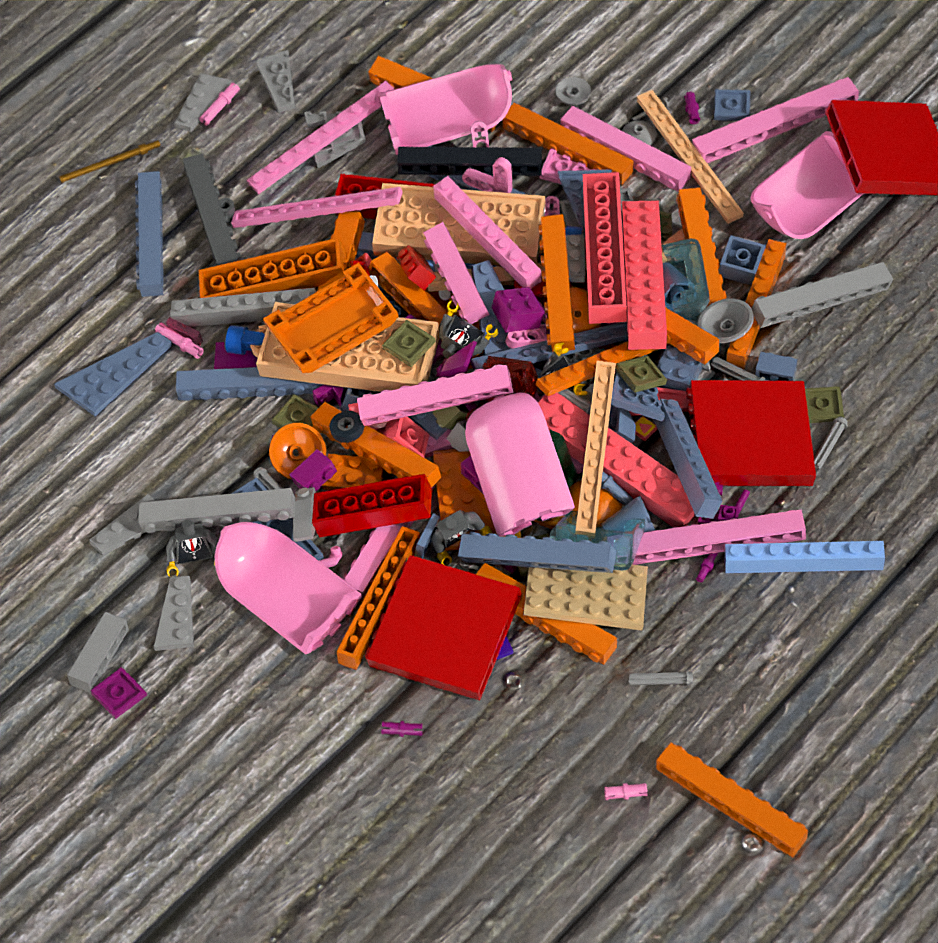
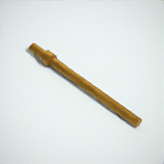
(141, 149)

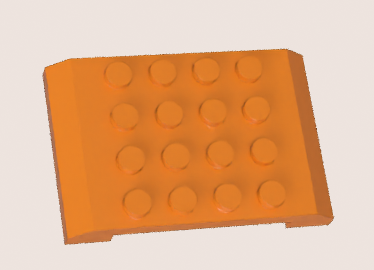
(332, 320)
(457, 492)

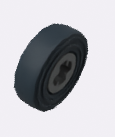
(339, 423)

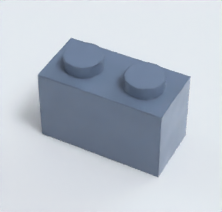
(776, 367)

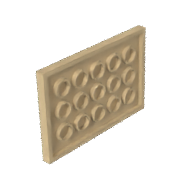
(587, 596)

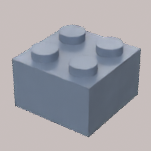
(741, 260)
(678, 369)

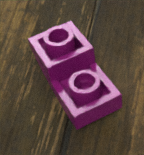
(723, 514)

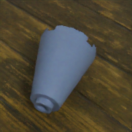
(673, 283)
(634, 509)

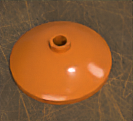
(579, 303)
(294, 437)
(607, 503)

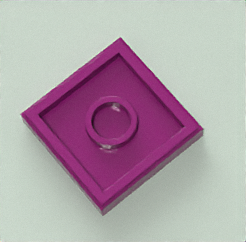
(118, 693)

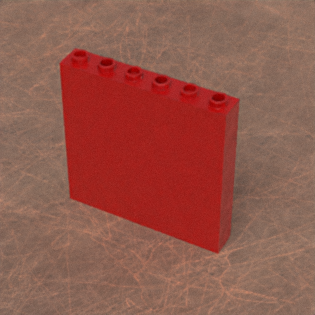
(887, 145)
(753, 431)
(443, 627)

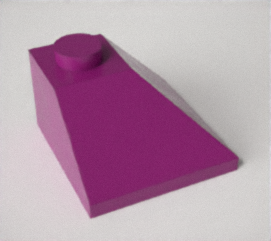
(458, 362)

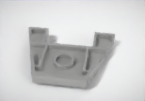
(346, 142)

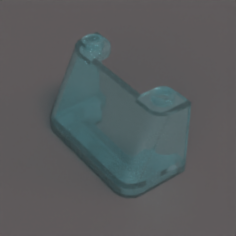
(688, 259)
(625, 542)

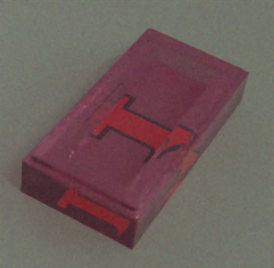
(185, 331)

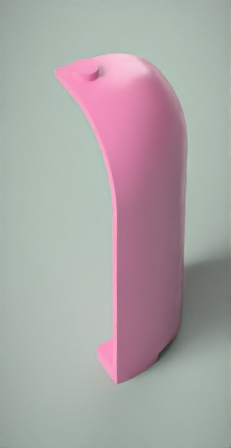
(447, 106)
(806, 190)
(516, 463)
(283, 584)

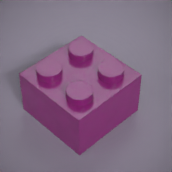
(517, 309)

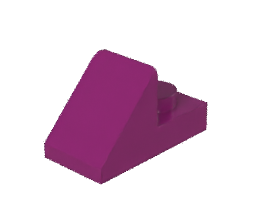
(327, 393)

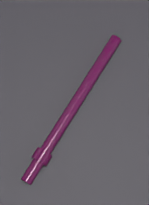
(708, 562)

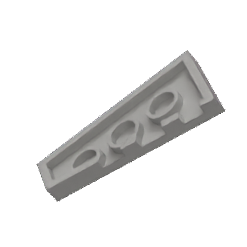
(278, 80)

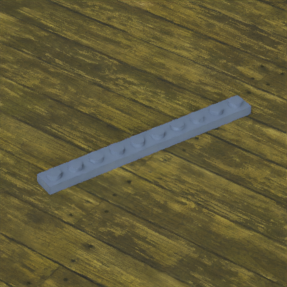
(542, 351)

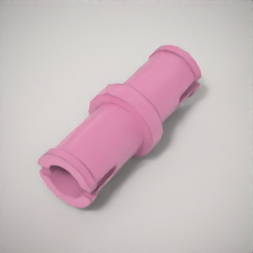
(625, 791)

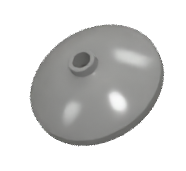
(727, 319)

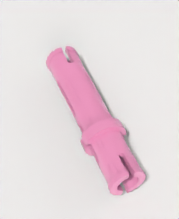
(223, 99)
(185, 344)

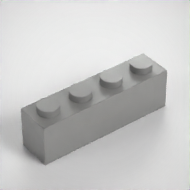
(97, 651)

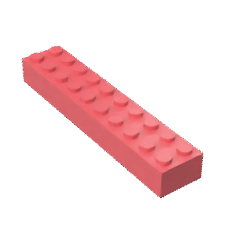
(604, 248)
(644, 275)
(626, 463)

